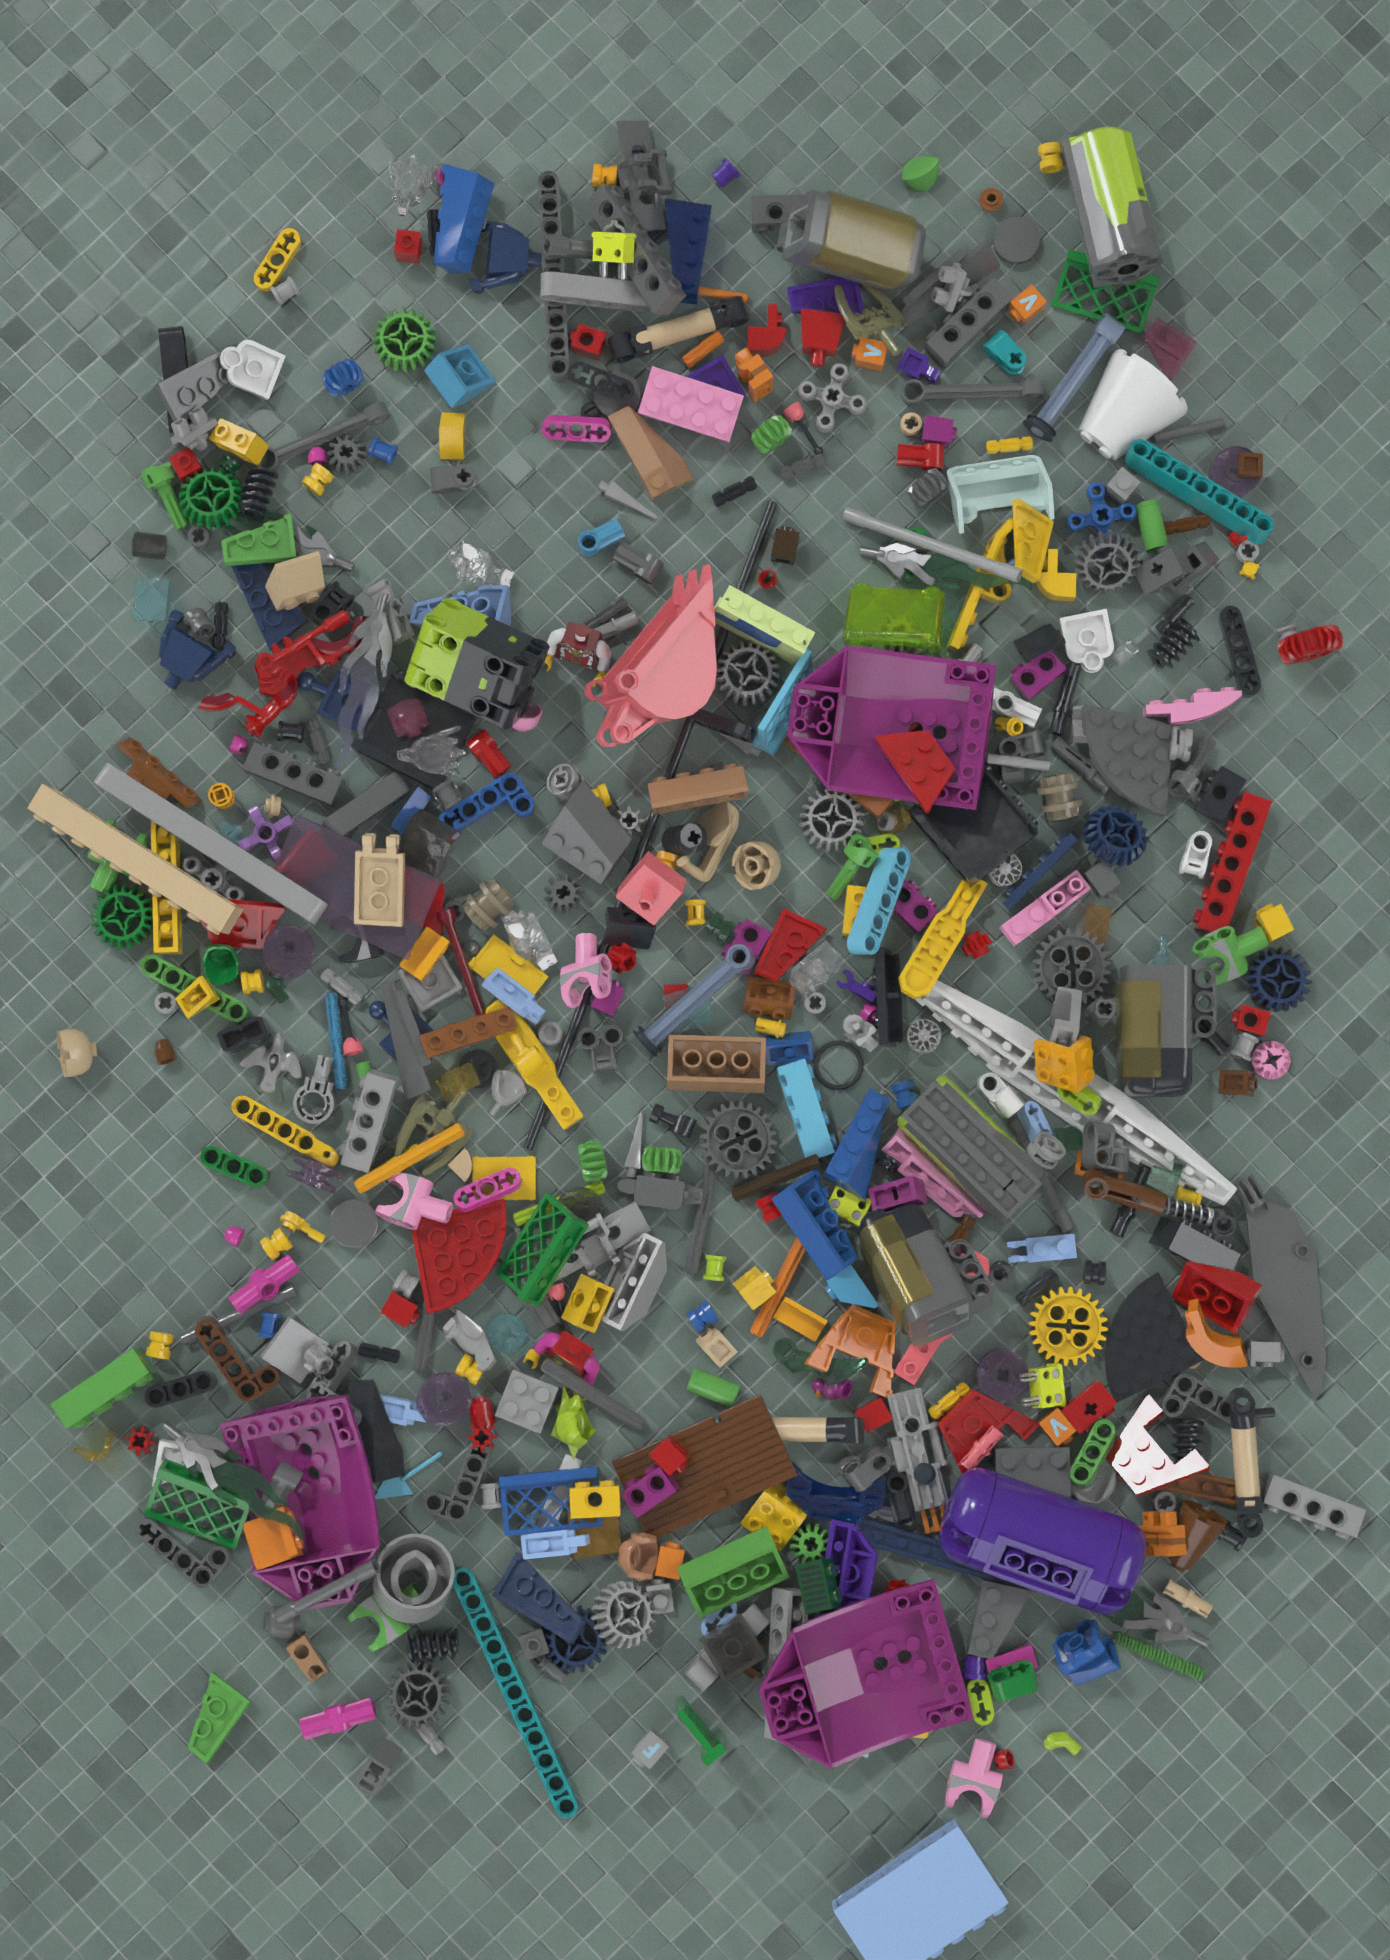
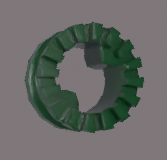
(229, 465)

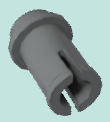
(554, 1671)

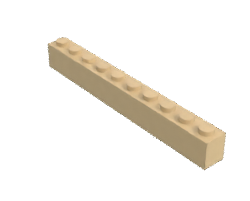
(135, 859)

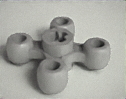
(829, 406)
(205, 874)

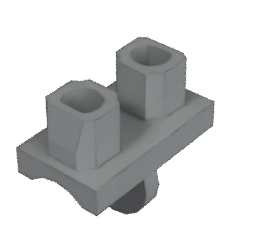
(955, 287)
(196, 433)
(860, 1032)

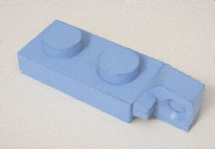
(513, 995)
(401, 1410)
(552, 1543)

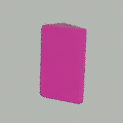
(1011, 1656)

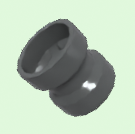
(199, 624)

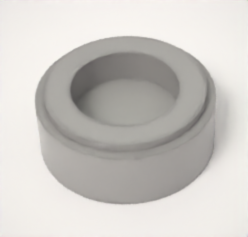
(550, 1033)

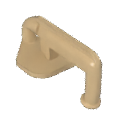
(720, 825)

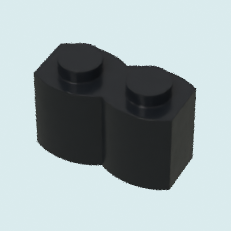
(237, 1038)

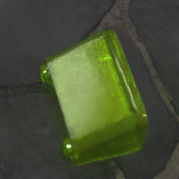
(895, 617)

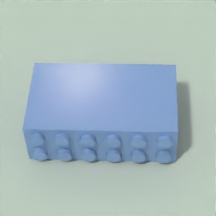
(921, 1899)

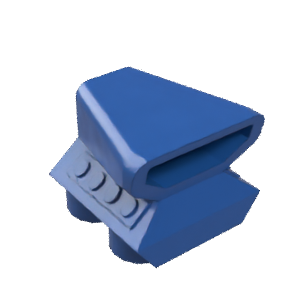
(1086, 1653)

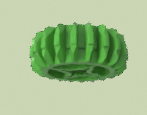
(394, 339)

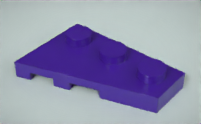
(821, 296)
(719, 375)

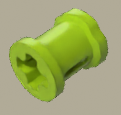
(714, 1267)

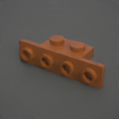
(156, 777)
(468, 1032)

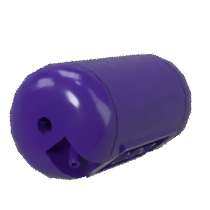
(1042, 1540)

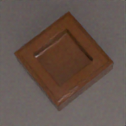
(1249, 465)

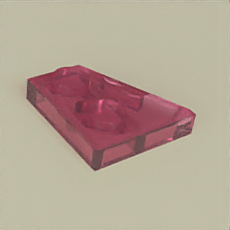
(1168, 346)

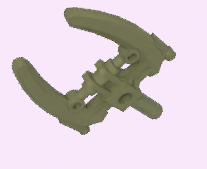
(875, 324)
(442, 1120)

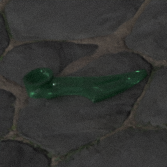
(837, 1372)

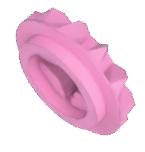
(1260, 1055)

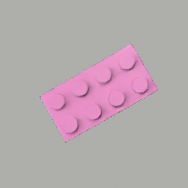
(690, 404)

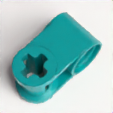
(1003, 350)

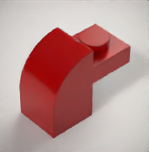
(769, 339)

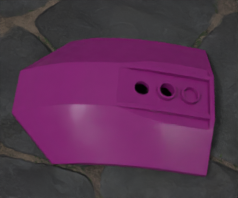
(883, 693)
(333, 1511)
(838, 1706)

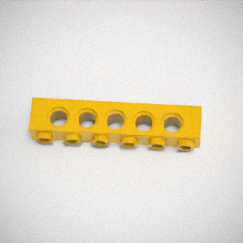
(166, 919)

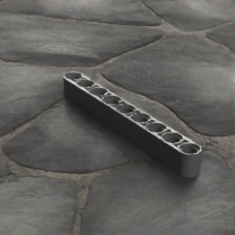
(550, 264)

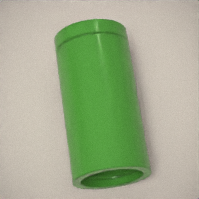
(1151, 525)
(713, 1387)

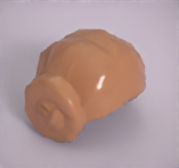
(639, 1556)

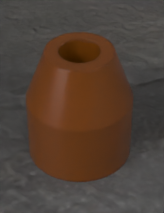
(164, 1052)

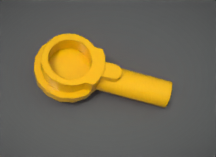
(294, 1222)

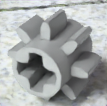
(634, 817)
(318, 1359)

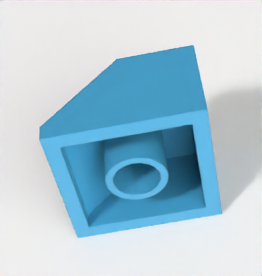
(459, 375)
(849, 1288)

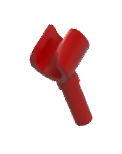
(1236, 539)

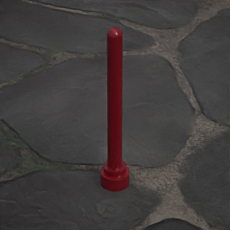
(447, 919)

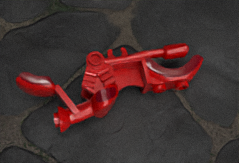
(280, 671)

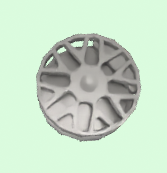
(1180, 744)
(563, 781)
(1007, 872)
(923, 1036)
(1046, 1149)

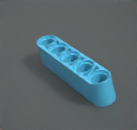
(878, 901)

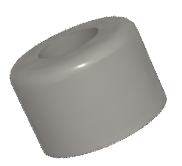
(418, 1554)

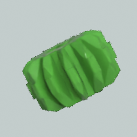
(771, 434)
(662, 1160)
(592, 1161)
(803, 1547)

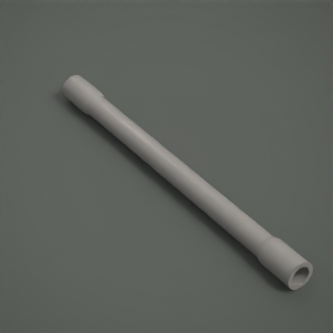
(999, 568)

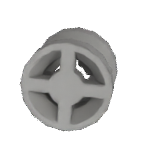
(406, 1284)

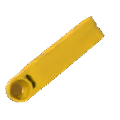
(316, 1152)

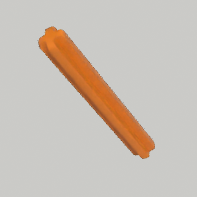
(780, 1286)

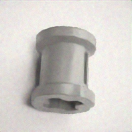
(284, 291)
(1244, 1046)
(490, 1495)

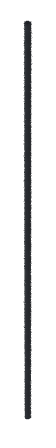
(651, 823)

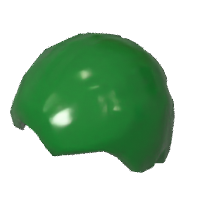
(220, 964)

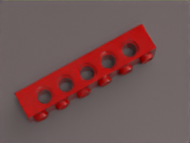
(1258, 810)

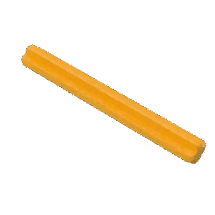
(409, 1158)

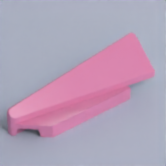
(937, 1182)

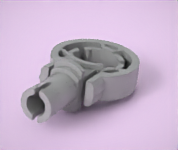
(320, 1076)

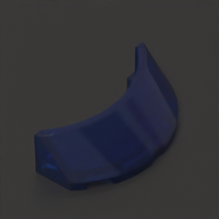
(834, 1502)

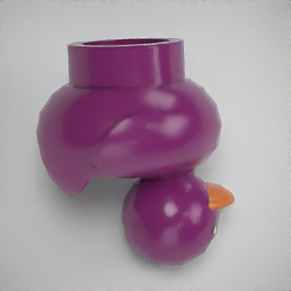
(834, 1392)

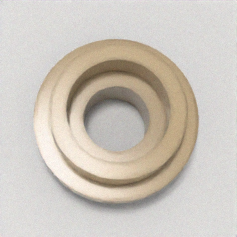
(272, 806)

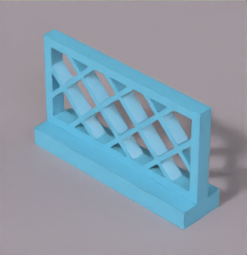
(775, 722)

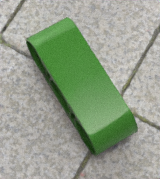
(1095, 1442)

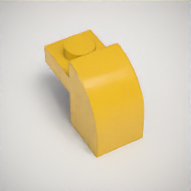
(1056, 585)

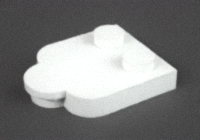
(252, 367)
(1087, 639)

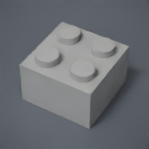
(527, 1401)

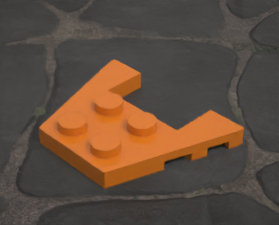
(860, 1336)

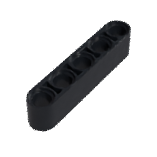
(173, 357)

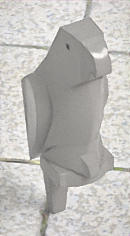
(470, 1338)

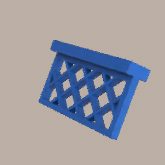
(543, 1480)

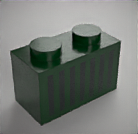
(818, 1586)

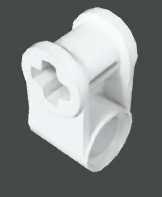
(1196, 856)

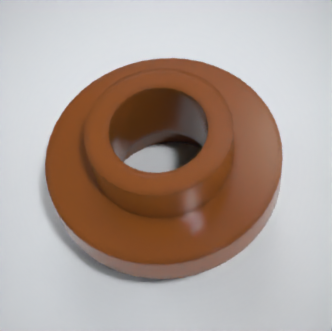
(991, 206)

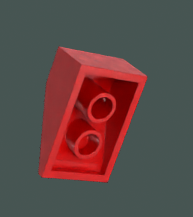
(1222, 1293)

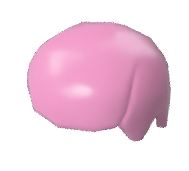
(529, 719)

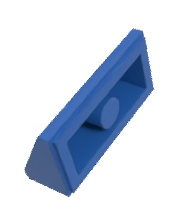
(416, 802)
(789, 1048)

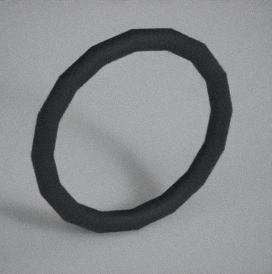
(816, 1065)

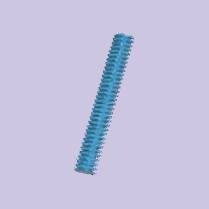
(335, 1037)

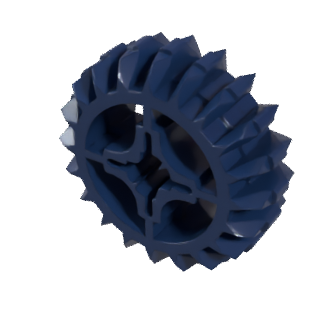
(1121, 835)
(1277, 990)
(586, 1644)

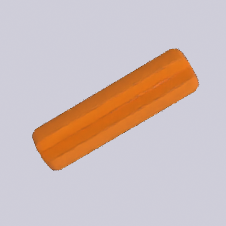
(703, 349)

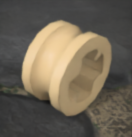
(906, 418)

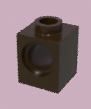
(785, 545)

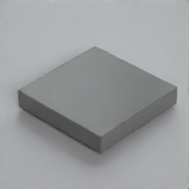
(436, 987)
(288, 1348)

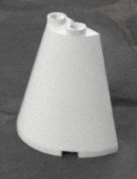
(1129, 405)

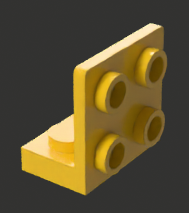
(777, 1513)

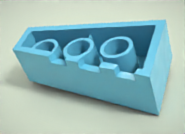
(805, 1109)

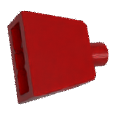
(820, 334)

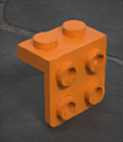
(272, 1541)

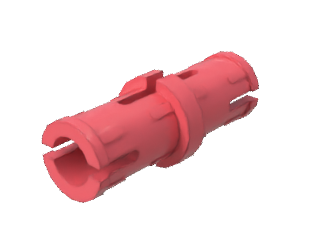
(982, 1448)

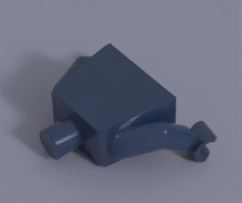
(506, 257)
(186, 656)

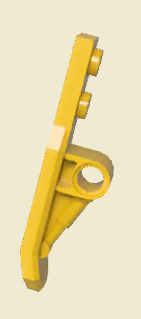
(995, 551)
(939, 941)
(537, 1068)

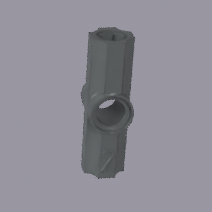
(1100, 1011)

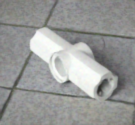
(1019, 708)

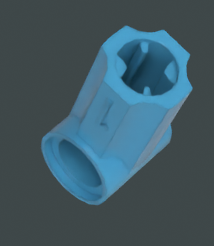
(602, 537)

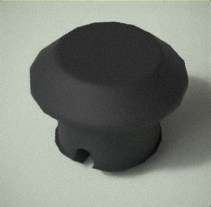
(590, 410)

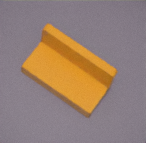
(425, 954)
(800, 1319)

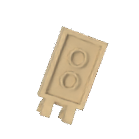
(379, 883)

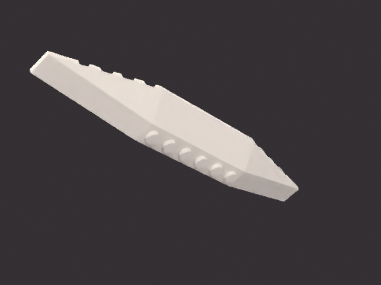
(1010, 1054)

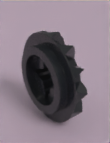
(480, 1057)

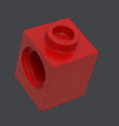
(408, 246)
(593, 350)
(185, 464)
(1261, 1020)
(400, 1309)
(874, 1414)
(670, 1456)

